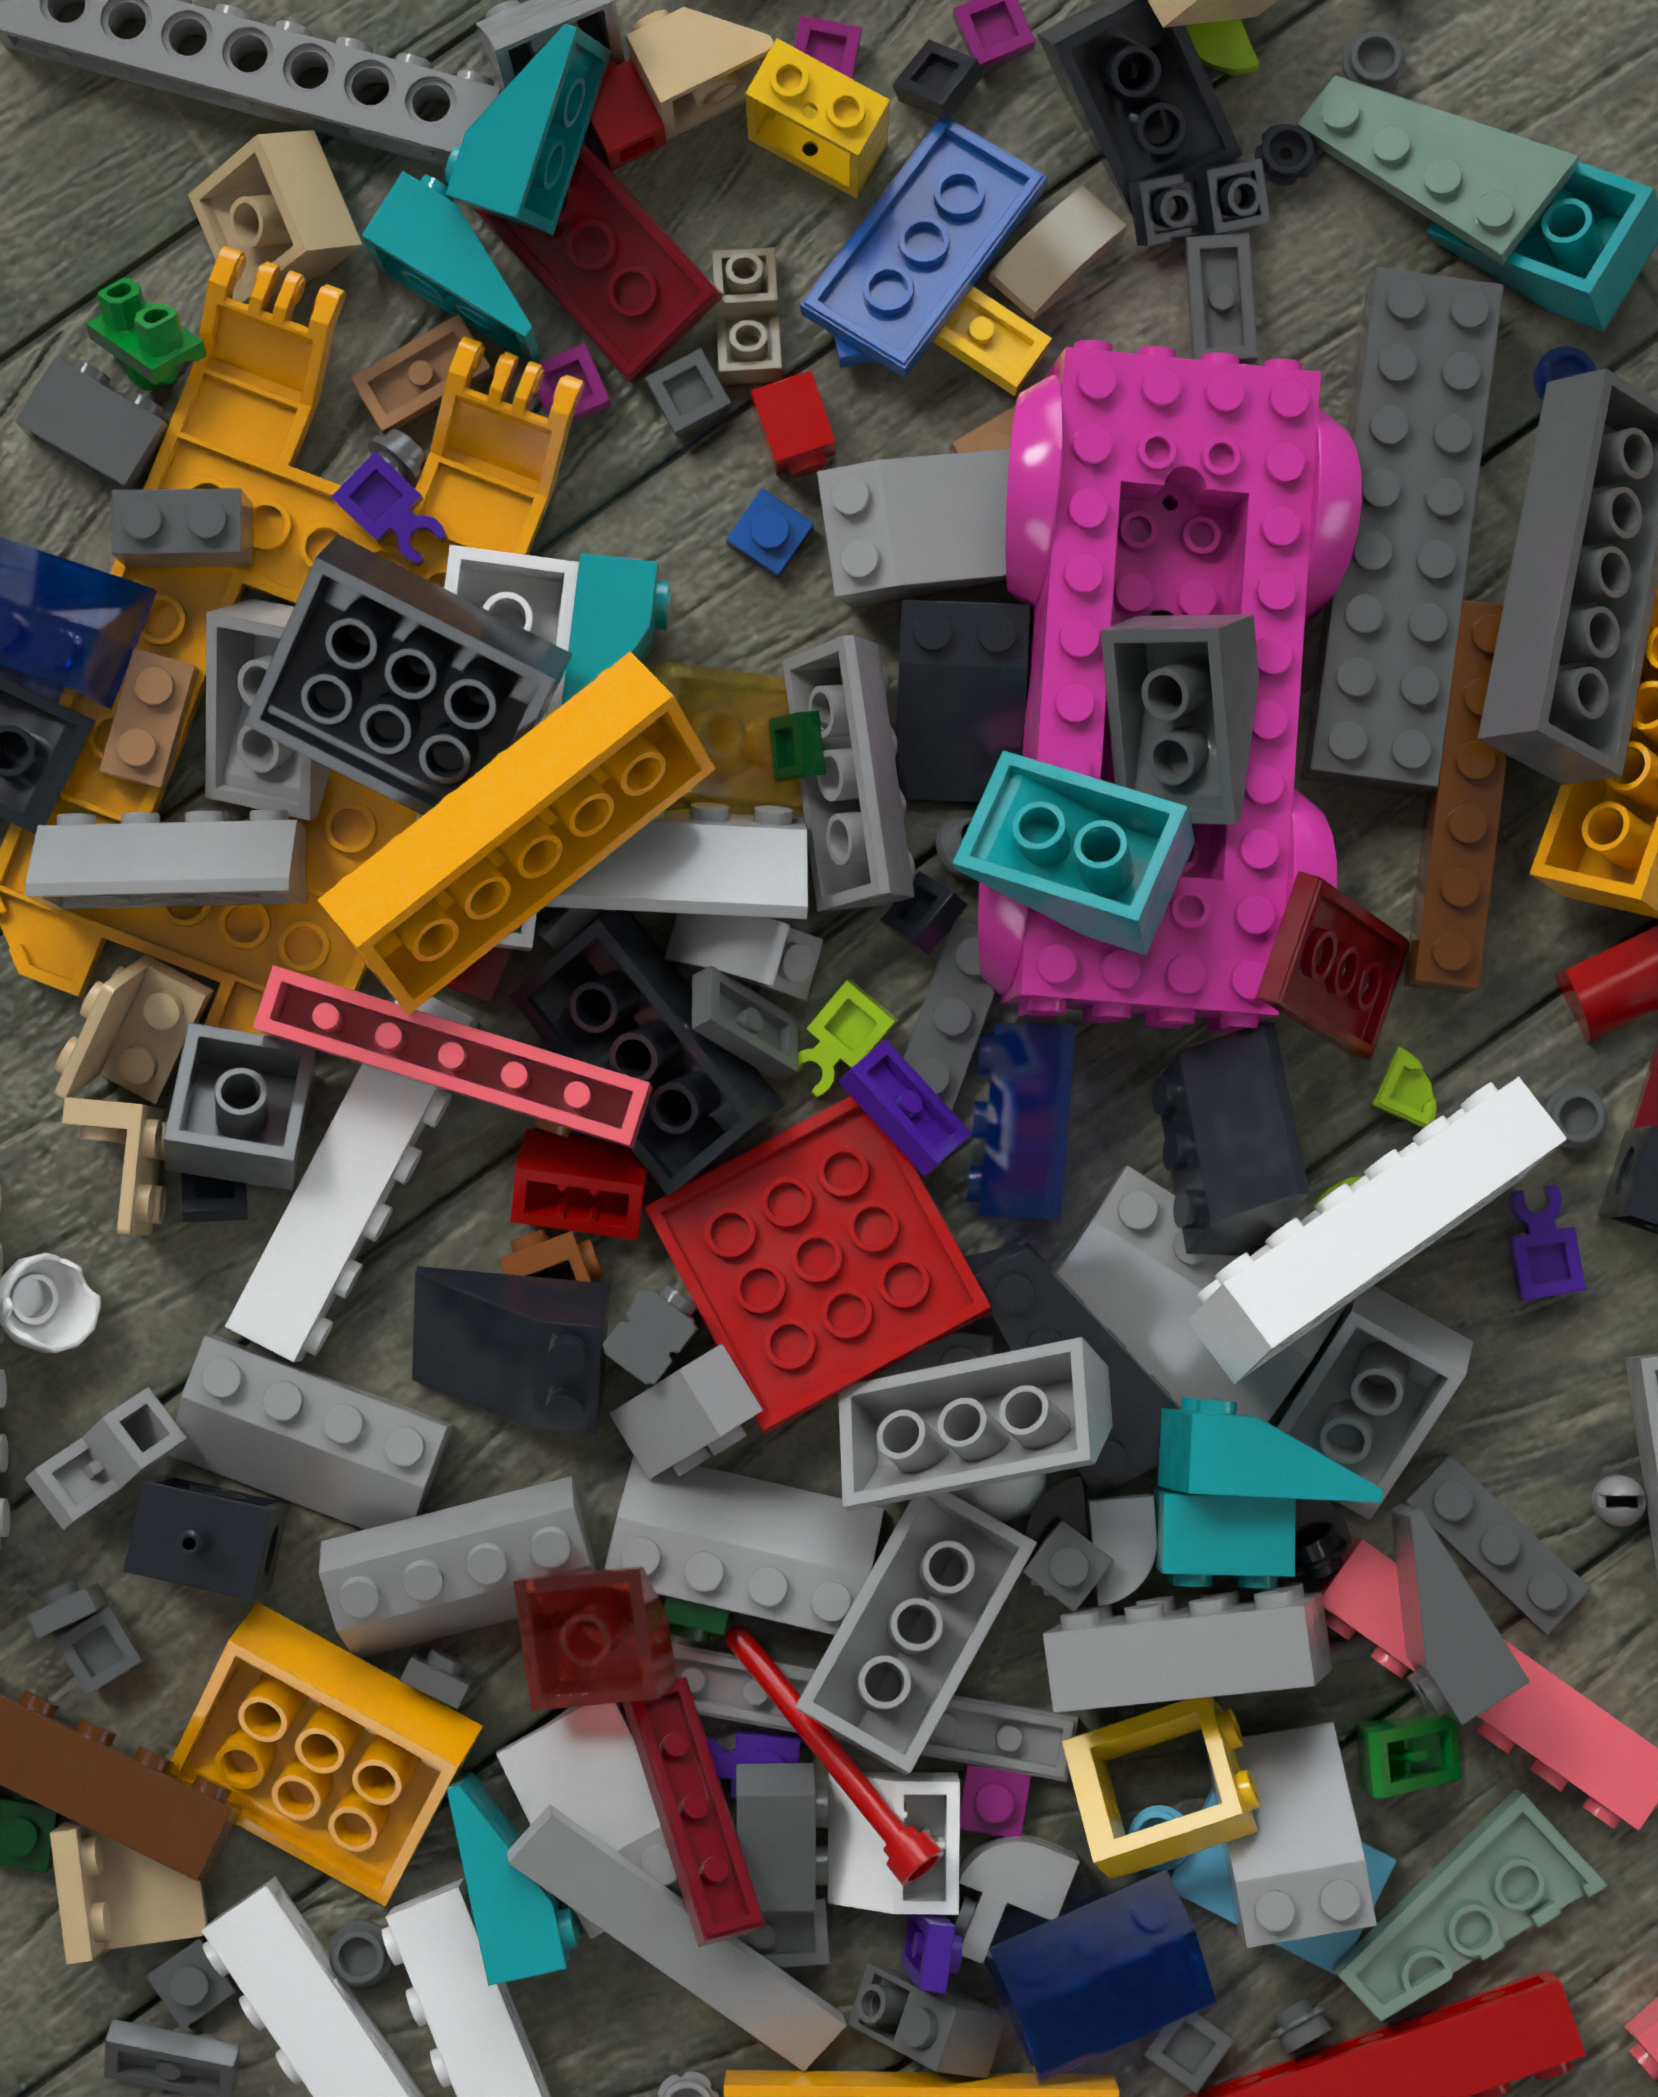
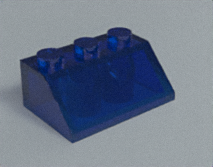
(68, 623)
(1023, 1121)
(1101, 1976)

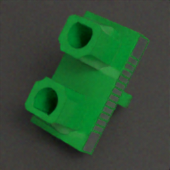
(143, 335)

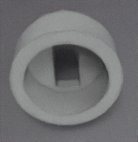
(1618, 1486)

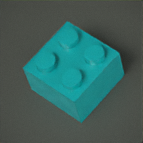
(1224, 1537)

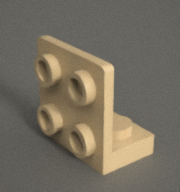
(133, 1030)
(143, 1133)
(119, 1896)

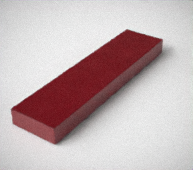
(694, 1816)

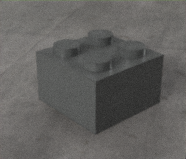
(240, 1107)

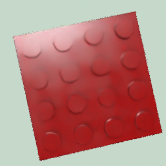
(817, 1260)

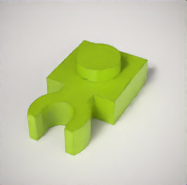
(847, 1032)

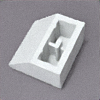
(856, 1852)

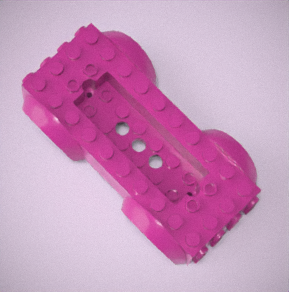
(1177, 496)

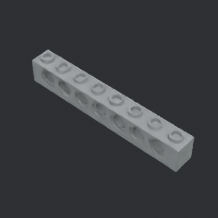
(272, 89)

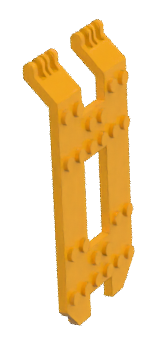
(244, 429)

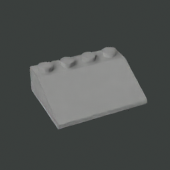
(1145, 1288)

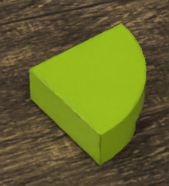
(1224, 47)
(1406, 1091)

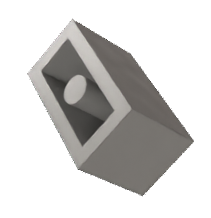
(687, 1412)

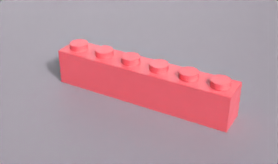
(453, 1057)
(1545, 1717)

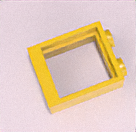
(807, 102)
(1126, 1854)

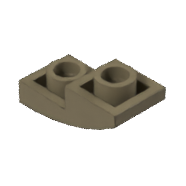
(1056, 251)
(747, 316)

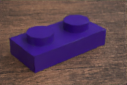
(904, 1107)
(931, 1951)

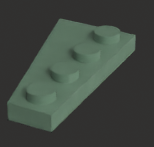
(1447, 167)
(1484, 1892)

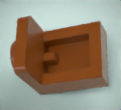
(538, 1253)

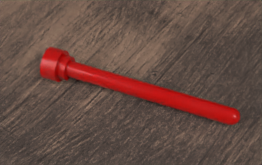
(908, 1851)

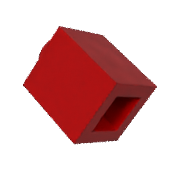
(625, 117)
(794, 425)

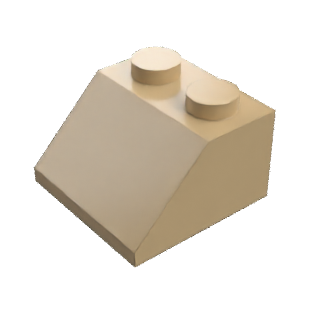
(694, 64)
(276, 207)

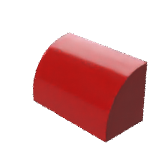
(1613, 985)
(578, 1185)

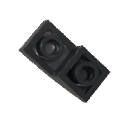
(1199, 202)

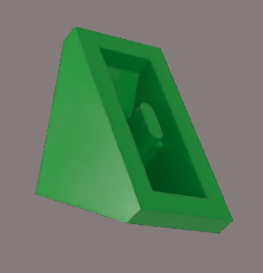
(1407, 1754)

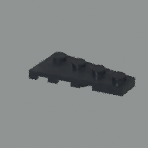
(1040, 1308)

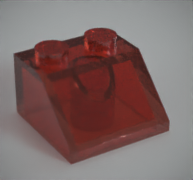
(593, 1638)

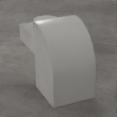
(747, 950)
(106, 1459)
(1128, 1534)
(1011, 1871)

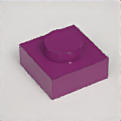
(993, 30)
(829, 43)
(578, 364)
(993, 1801)

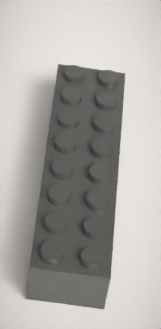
(1399, 606)

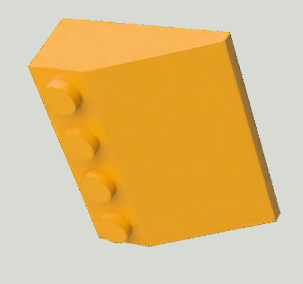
(324, 1751)

